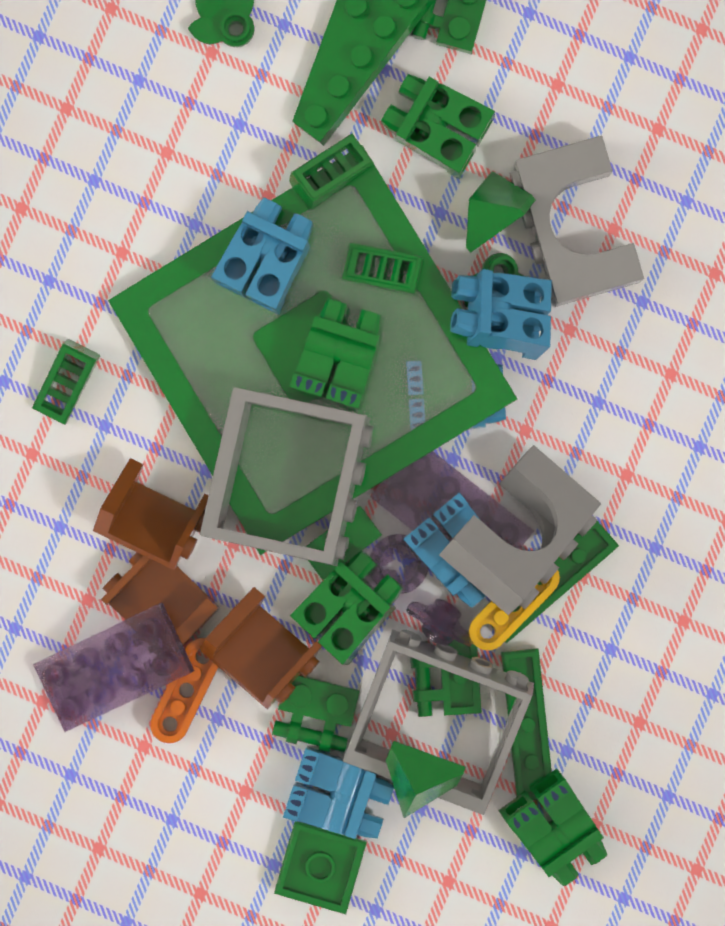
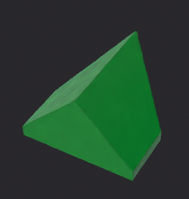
(494, 208)
(420, 776)

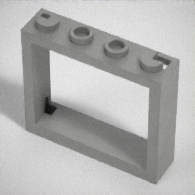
(227, 463)
(467, 792)

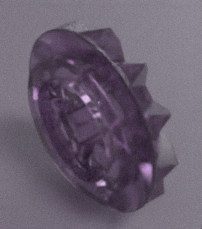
(383, 554)

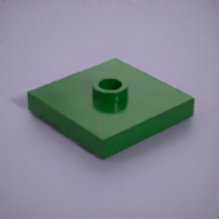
(320, 867)

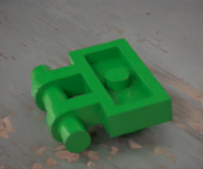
(456, 28)
(457, 693)
(320, 701)

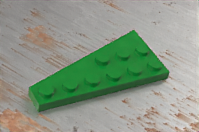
(351, 56)

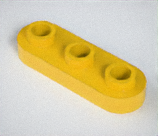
(505, 624)

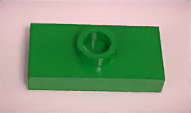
(360, 533)

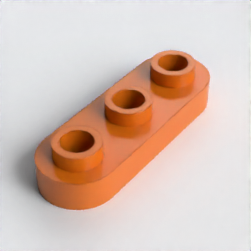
(176, 705)

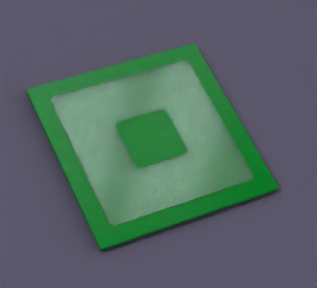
(210, 340)

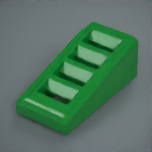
(325, 190)
(413, 275)
(84, 355)

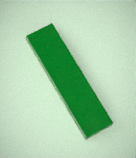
(588, 553)
(531, 744)

